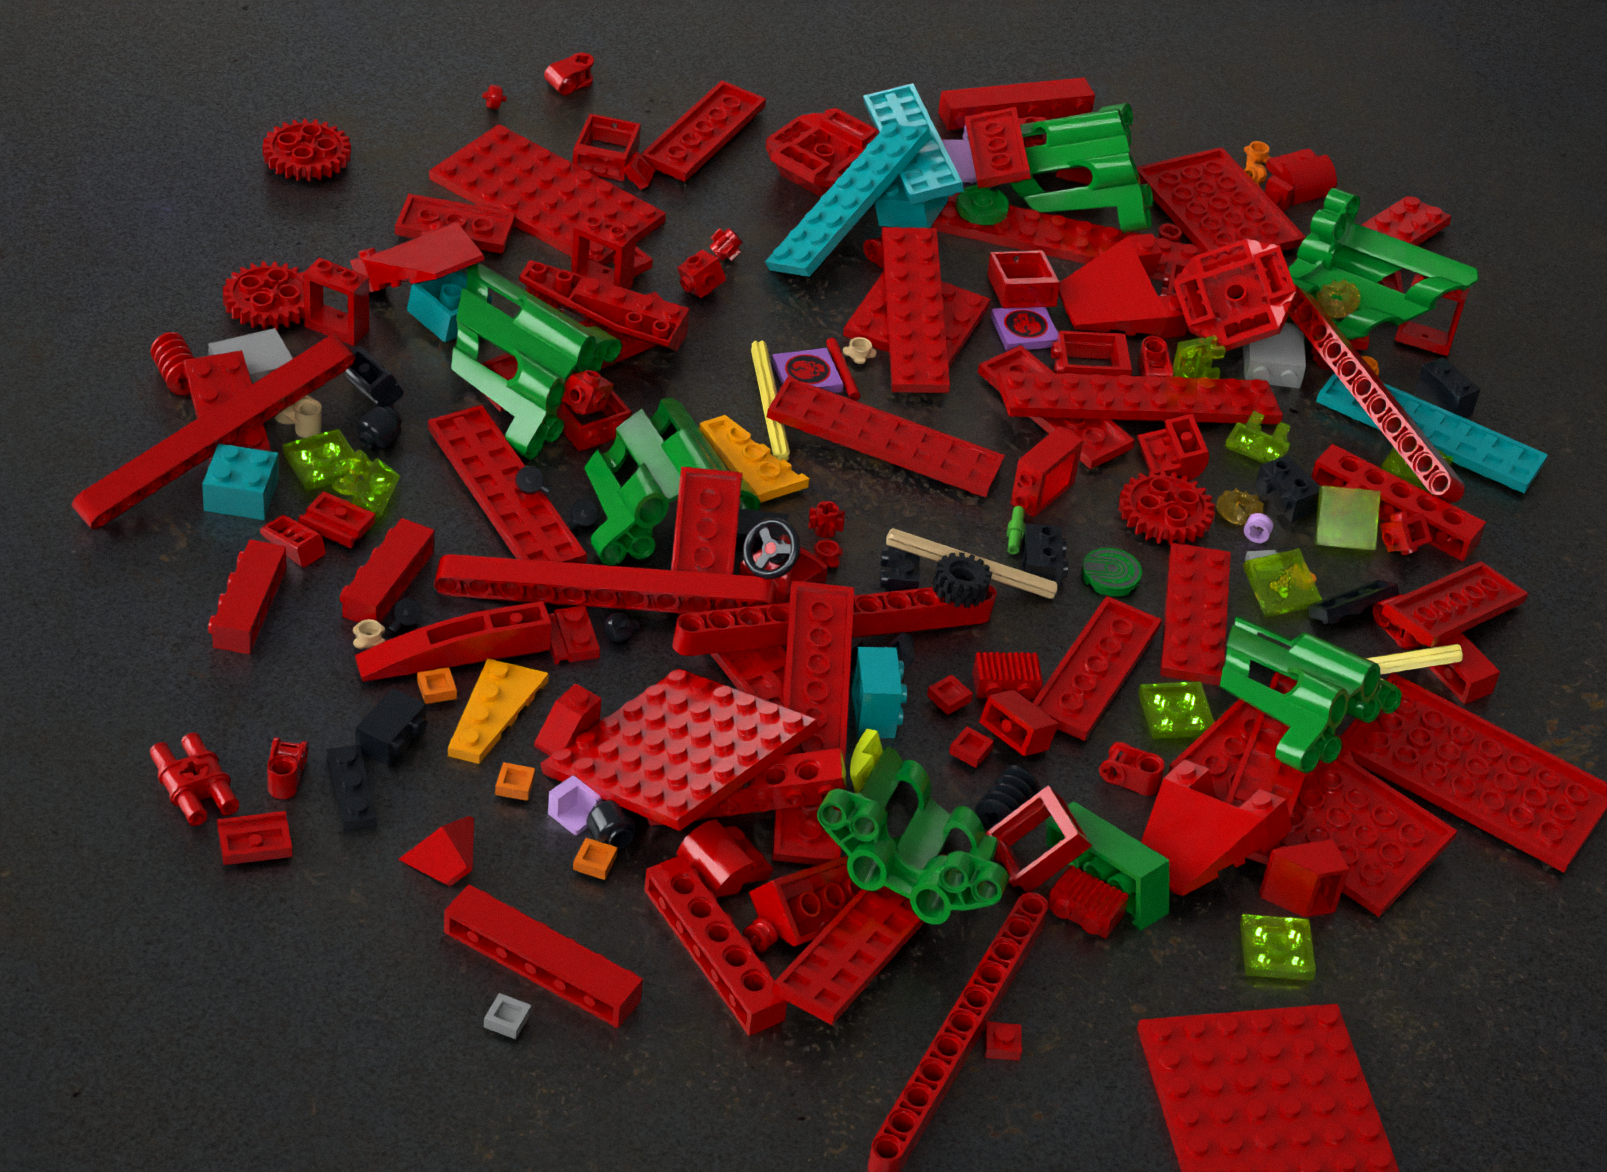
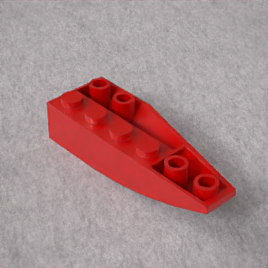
(610, 305)
(460, 641)

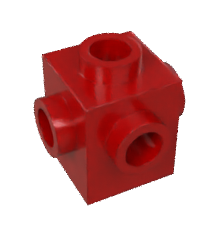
(701, 273)
(587, 392)
(1405, 532)

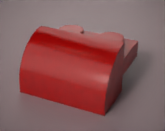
(1308, 173)
(1175, 448)
(723, 858)

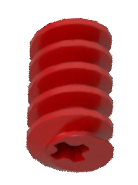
(168, 354)

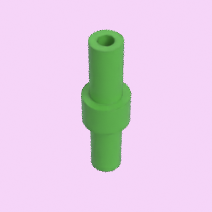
(1015, 530)

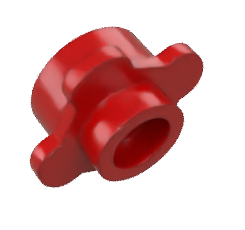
(828, 552)

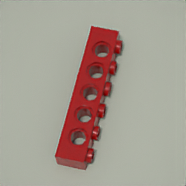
(1449, 526)
(786, 783)
(715, 944)

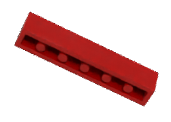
(1033, 99)
(543, 955)

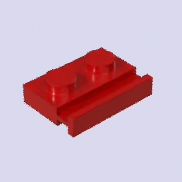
(337, 519)
(572, 635)
(254, 838)

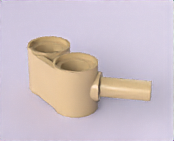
(306, 416)

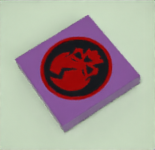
(1024, 327)
(809, 366)

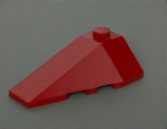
(806, 900)

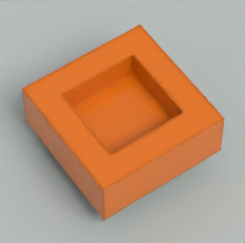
(437, 685)
(515, 781)
(595, 858)

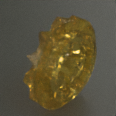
(1339, 309)
(1232, 512)

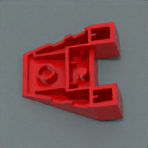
(429, 257)
(1118, 294)
(1206, 833)

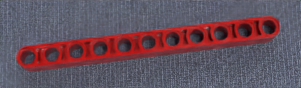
(1315, 325)
(220, 425)
(598, 585)
(872, 615)
(958, 1035)

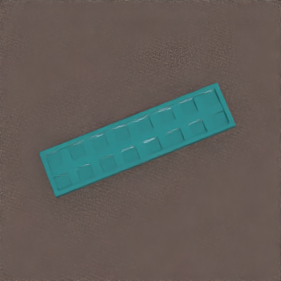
(931, 170)
(848, 199)
(1464, 440)

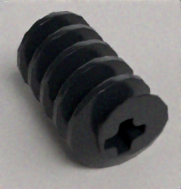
(1006, 795)

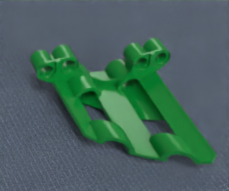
(1101, 145)
(1364, 257)
(546, 351)
(647, 494)
(1326, 689)
(913, 861)

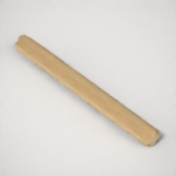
(1000, 572)

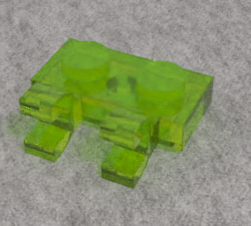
(1195, 356)
(1256, 444)
(375, 487)

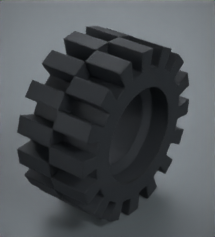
(976, 578)

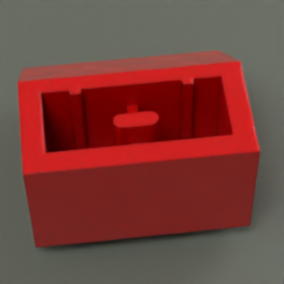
(1305, 878)

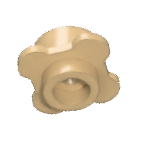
(859, 350)
(368, 634)

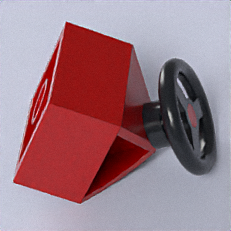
(780, 558)

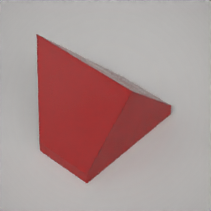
(445, 853)

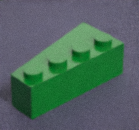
(1121, 863)

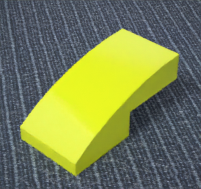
(864, 758)

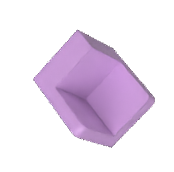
(571, 804)

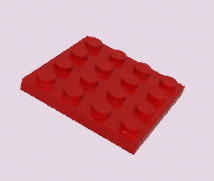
(961, 315)

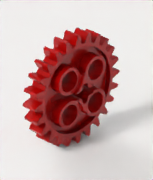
(306, 149)
(265, 295)
(1166, 507)

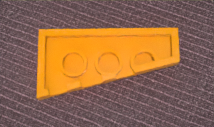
(759, 468)
(492, 707)

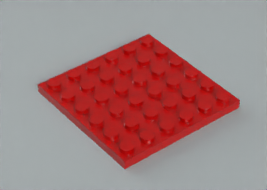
(680, 748)
(1265, 1092)

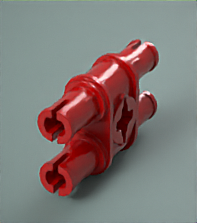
(194, 779)

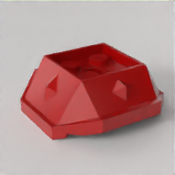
(818, 148)
(1243, 270)

